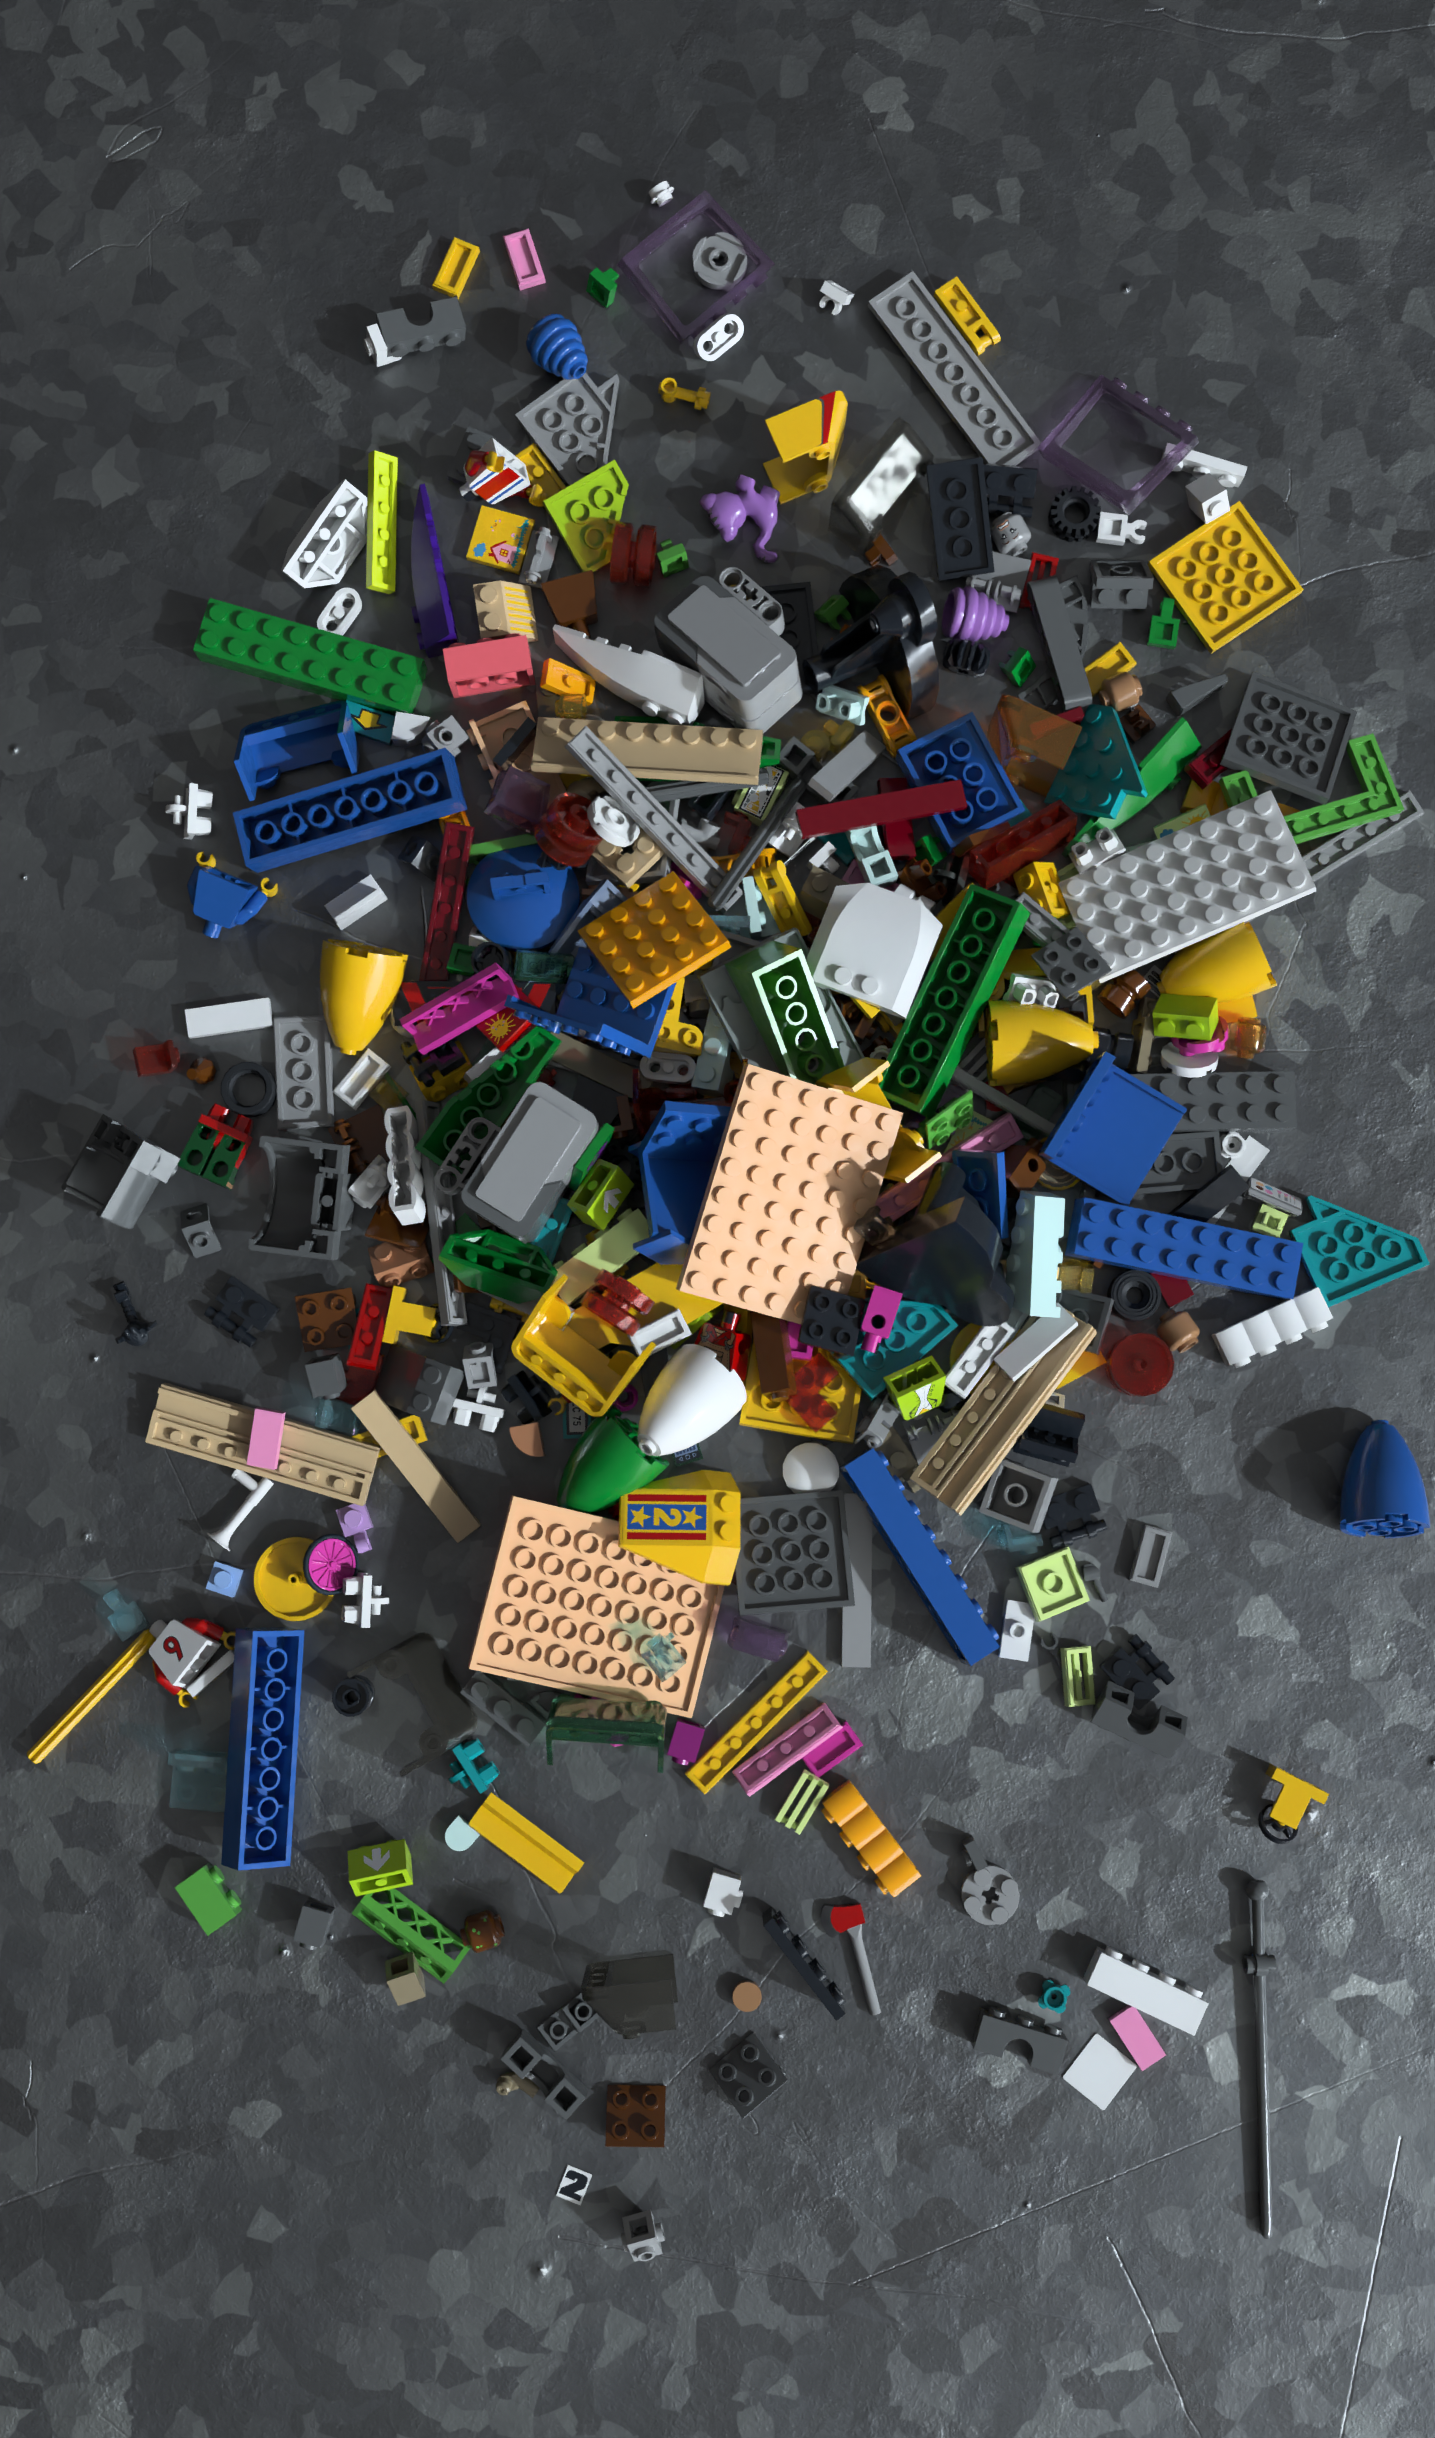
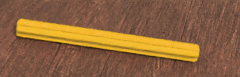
(91, 1697)

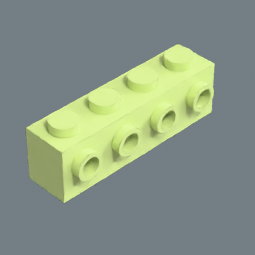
(608, 1252)

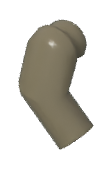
(511, 2081)

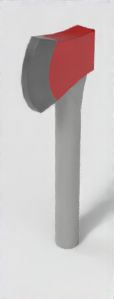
(850, 1918)

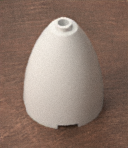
(688, 1402)

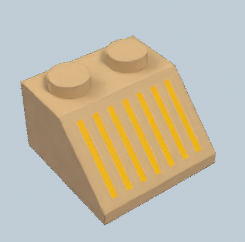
(505, 610)

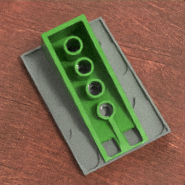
(778, 1012)

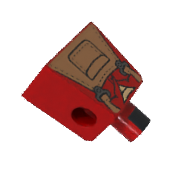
(727, 1342)

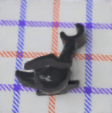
(136, 1332)

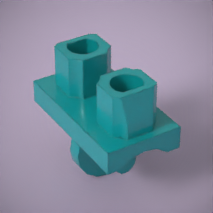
(481, 1776)

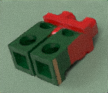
(216, 1148)

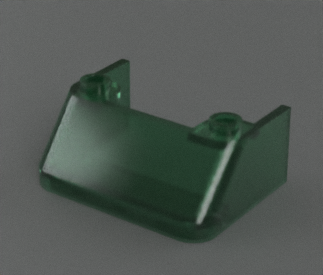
(606, 1723)

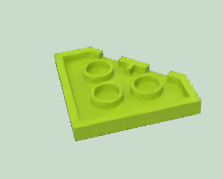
(588, 515)

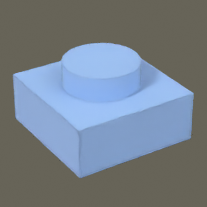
(224, 1579)

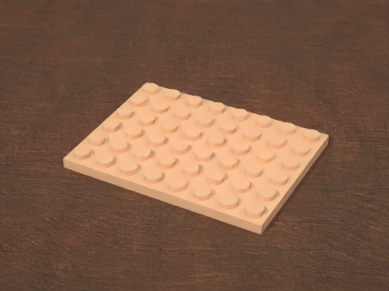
(787, 1194)
(580, 1609)

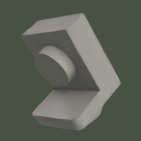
(479, 1365)

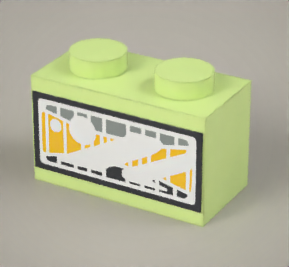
(759, 800)

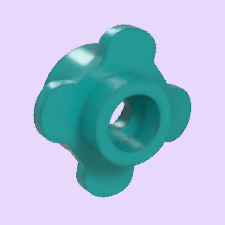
(1057, 2004)

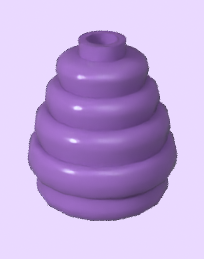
(972, 615)

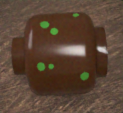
(482, 1931)

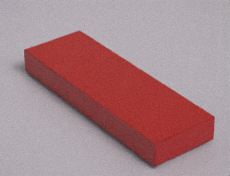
(370, 1327)

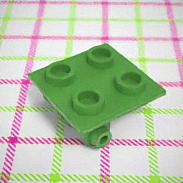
(954, 1115)

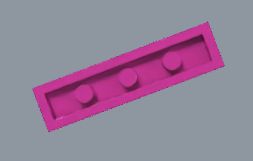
(462, 1010)

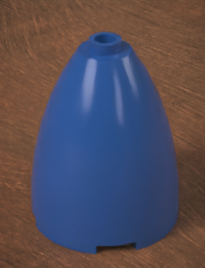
(1383, 1487)

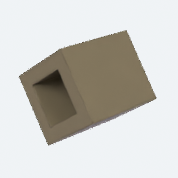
(405, 1978)

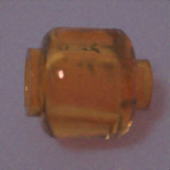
(1247, 1037)

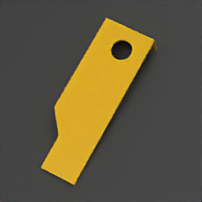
(659, 1285)

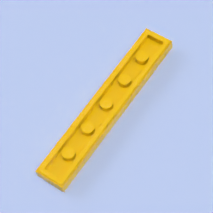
(756, 1722)

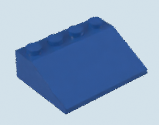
(961, 753)

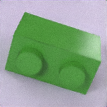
(209, 1898)

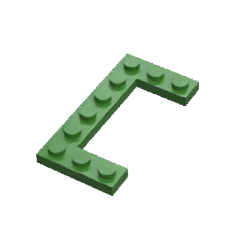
(1377, 801)

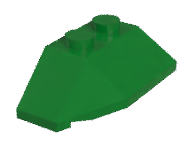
(499, 1265)

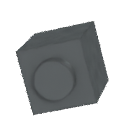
(326, 1376)
(313, 1925)

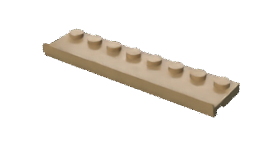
(655, 750)
(995, 1421)
(222, 1434)

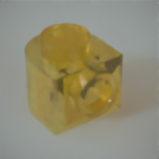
(571, 706)

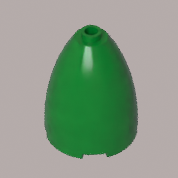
(606, 1465)

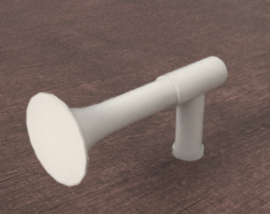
(257, 1492)

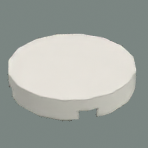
(612, 822)
(1188, 1065)

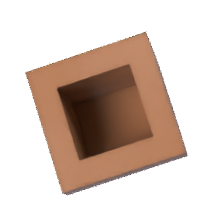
(529, 1439)

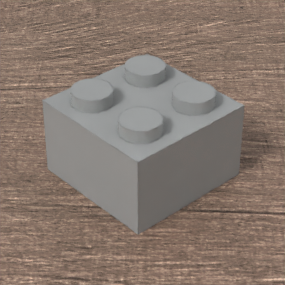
(1018, 1495)

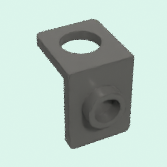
(424, 857)
(199, 1231)

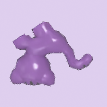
(730, 510)

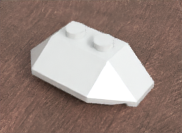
(329, 539)

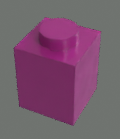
(685, 1741)

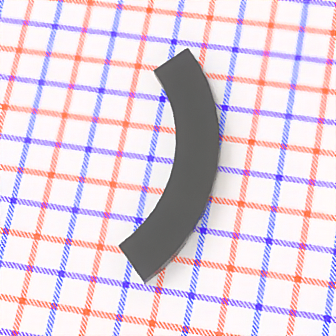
(1043, 691)

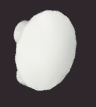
(810, 1468)

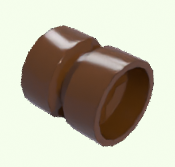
(1121, 995)

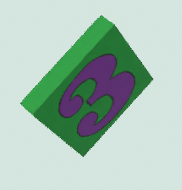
(595, 1150)

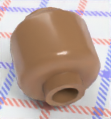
(1120, 691)
(1178, 1331)

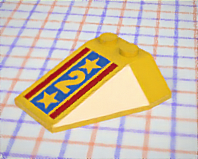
(685, 1524)

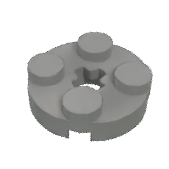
(721, 276)
(997, 1910)

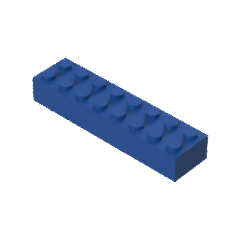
(350, 810)
(1183, 1248)
(919, 1557)
(262, 1748)

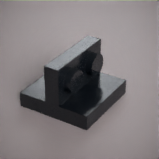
(1052, 1435)

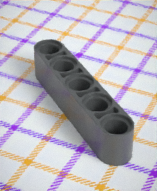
(1059, 643)

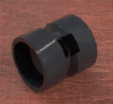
(490, 953)
(1118, 1045)
(353, 1695)

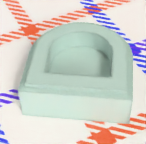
(460, 1835)

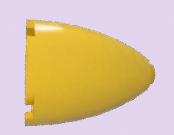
(1219, 967)
(358, 990)
(1033, 1041)

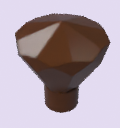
(202, 1071)

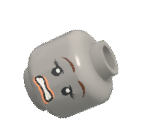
(1010, 534)

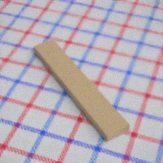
(416, 1466)

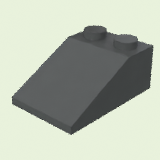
(418, 1384)

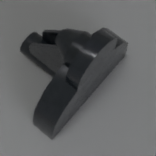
(890, 632)
(945, 1254)

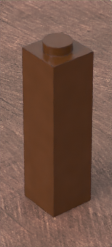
(773, 1356)

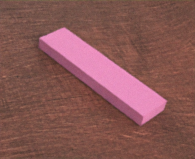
(787, 1749)

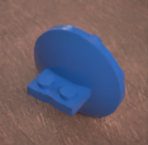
(519, 901)

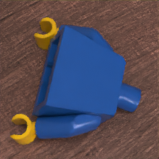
(223, 897)

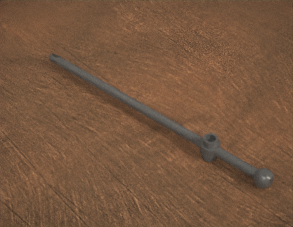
(1260, 1965)

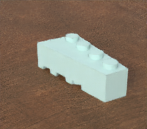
(1036, 1253)

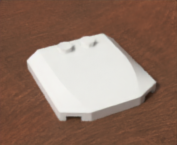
(874, 946)

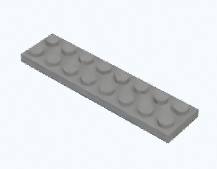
(953, 373)

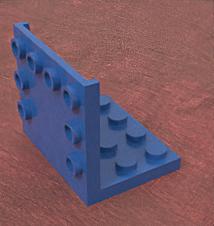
(599, 1011)
(1112, 1130)
(678, 1163)

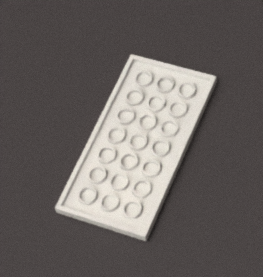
(1188, 885)

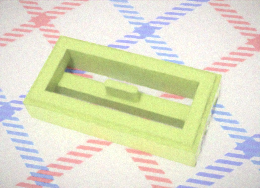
(1068, 1679)
(790, 1821)

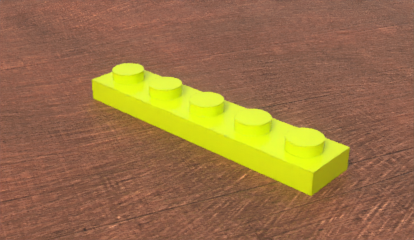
(381, 522)

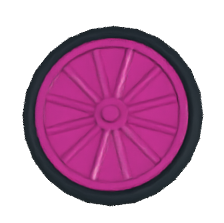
(328, 1562)

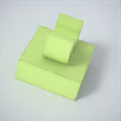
(1269, 1221)

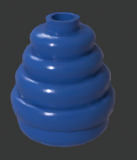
(557, 347)

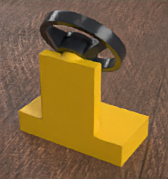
(412, 1319)
(1289, 1804)

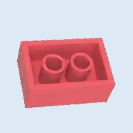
(489, 665)

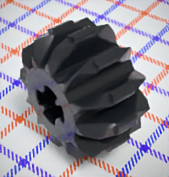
(966, 657)

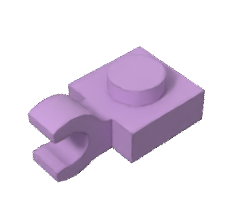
(355, 1521)

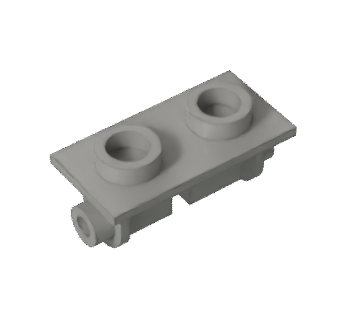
(538, 558)
(870, 1426)

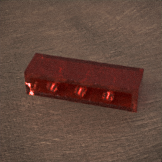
(1022, 844)

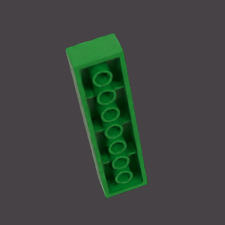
(309, 658)
(952, 1000)

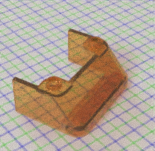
(1030, 743)

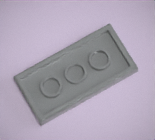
(303, 1073)

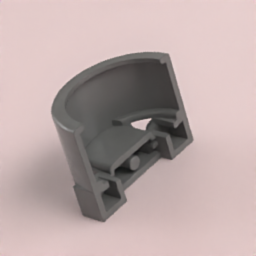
(119, 1172)
(305, 1199)

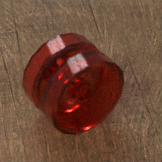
(633, 554)
(566, 830)
(619, 1300)
(1156, 1365)

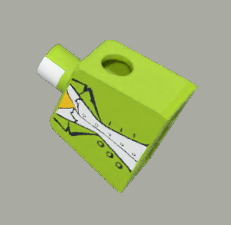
(916, 1388)

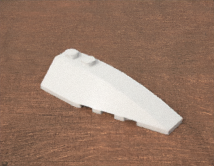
(642, 679)

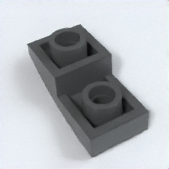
(566, 2022)

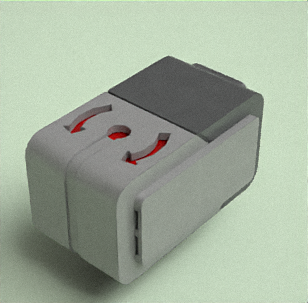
(727, 638)
(523, 1164)

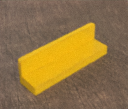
(525, 1843)

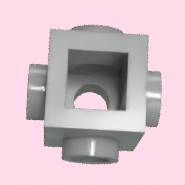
(444, 735)
(642, 2236)

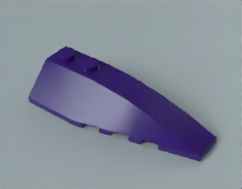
(430, 587)

